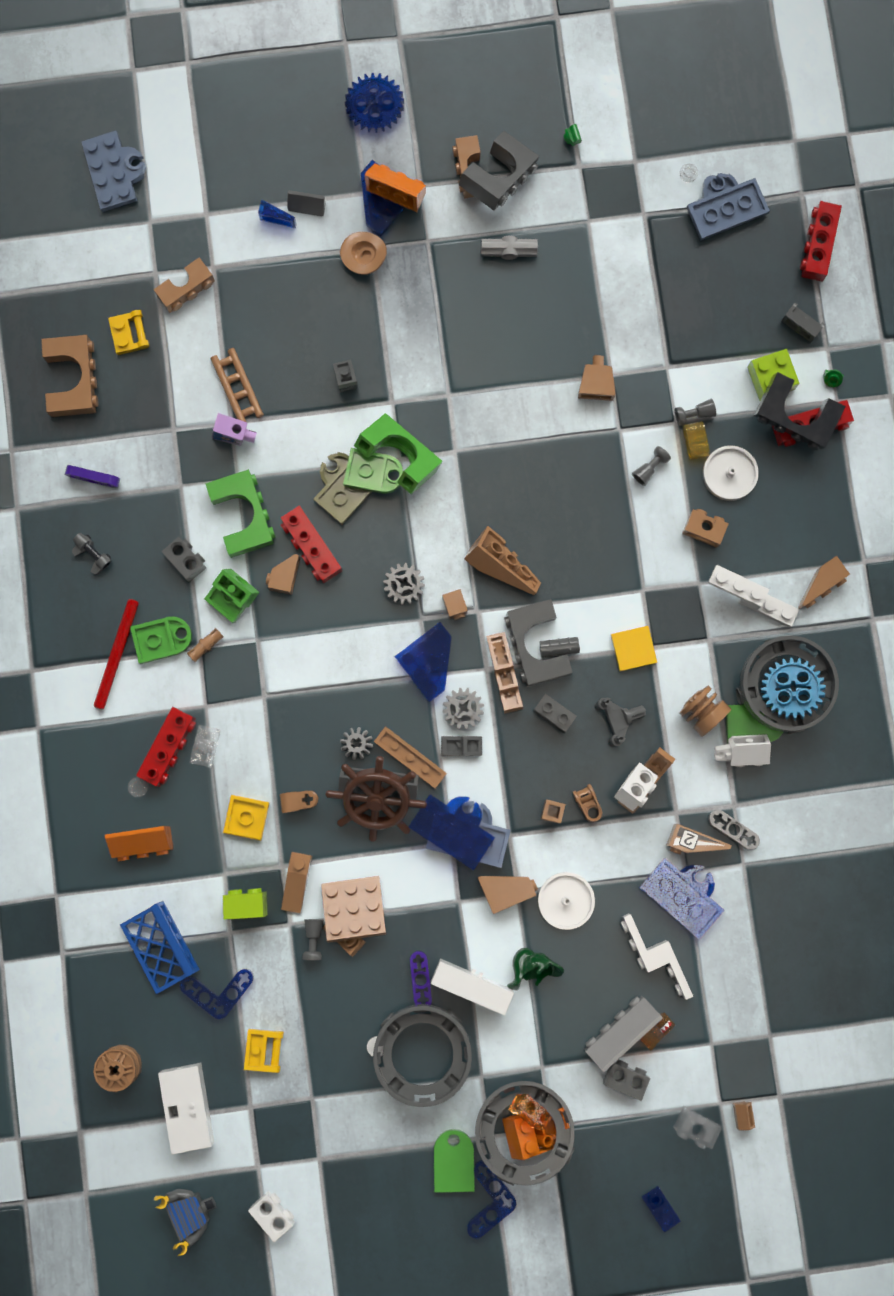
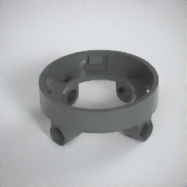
(786, 645)
(395, 1083)
(502, 1167)

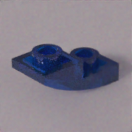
(661, 1209)

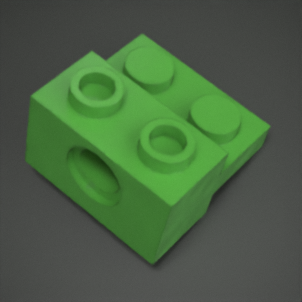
(231, 594)

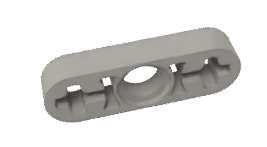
(743, 842)

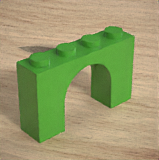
(389, 433)
(243, 487)

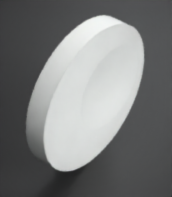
(730, 473)
(566, 900)

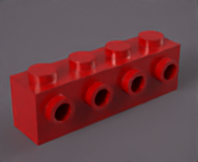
(311, 544)
(166, 747)

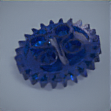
(362, 93)

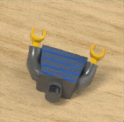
(187, 1215)

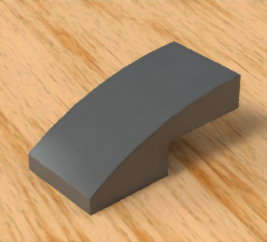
(461, 746)

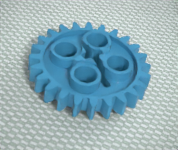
(794, 705)

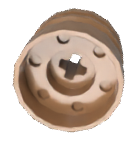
(705, 710)
(129, 1068)

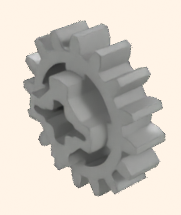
(409, 572)
(455, 703)

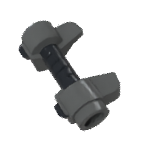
(83, 544)

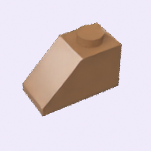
(283, 576)

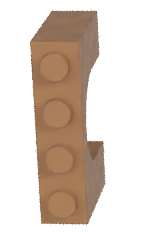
(81, 398)

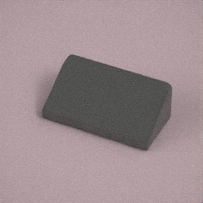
(306, 203)

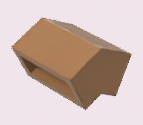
(744, 1115)

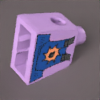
(224, 430)

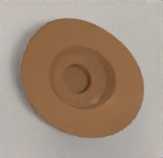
(363, 252)

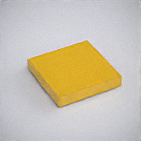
(633, 648)
(246, 817)

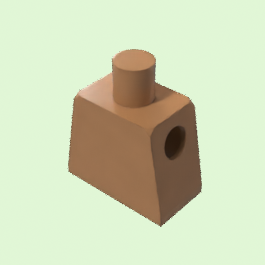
(597, 381)

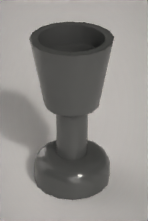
(702, 410)
(646, 471)
(313, 930)

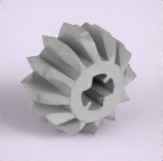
(356, 750)

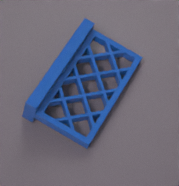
(171, 935)

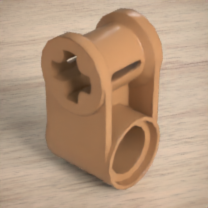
(295, 801)
(587, 802)

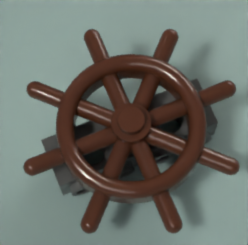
(377, 790)

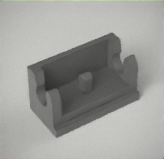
(802, 323)

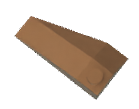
(494, 559)

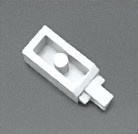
(745, 750)

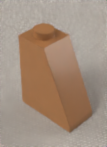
(506, 890)

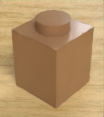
(455, 604)
(552, 811)

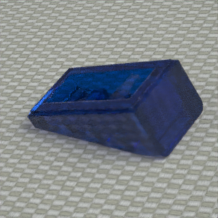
(272, 214)

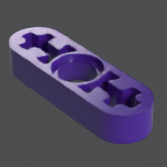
(92, 476)
(413, 965)

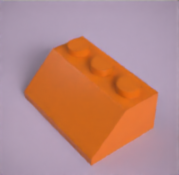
(395, 186)
(139, 842)

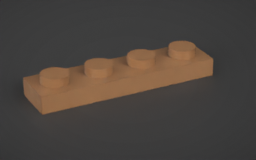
(410, 757)

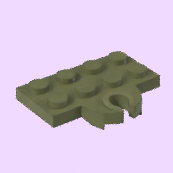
(334, 497)

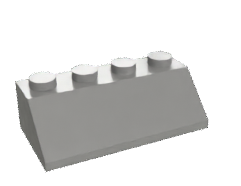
(622, 1033)

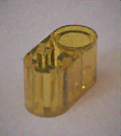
(696, 440)

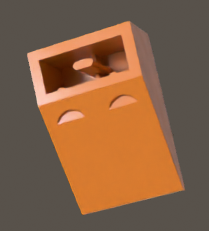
(527, 1141)

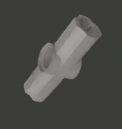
(509, 247)

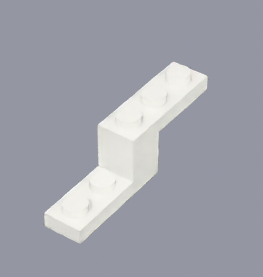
(753, 596)
(656, 956)

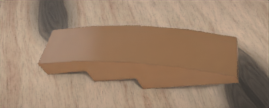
(504, 672)

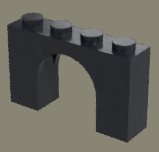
(772, 411)

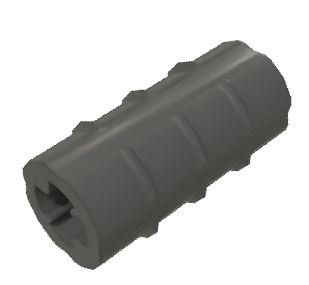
(559, 647)

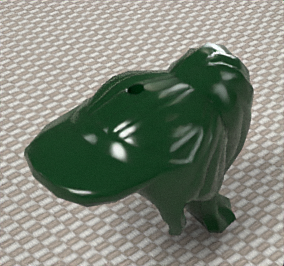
(532, 965)

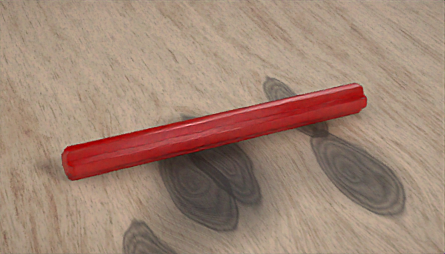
(116, 654)

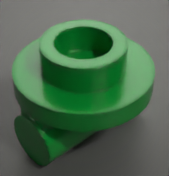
(572, 135)
(833, 378)

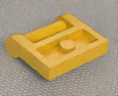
(122, 332)
(256, 1050)

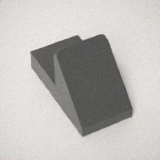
(345, 376)

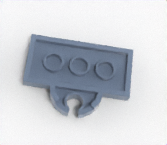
(112, 170)
(726, 206)
(496, 851)

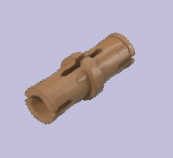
(205, 645)

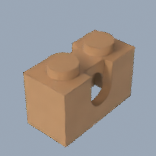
(694, 528)

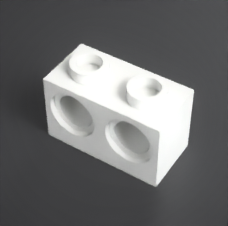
(636, 787)
(266, 1218)

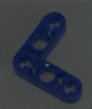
(223, 999)
(496, 1205)

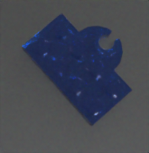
(453, 829)
(684, 896)

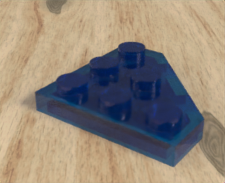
(378, 211)
(428, 661)

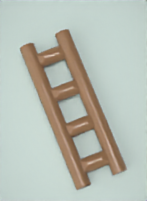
(240, 375)

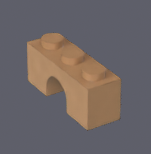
(466, 151)
(174, 296)

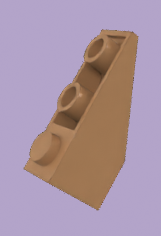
(825, 577)

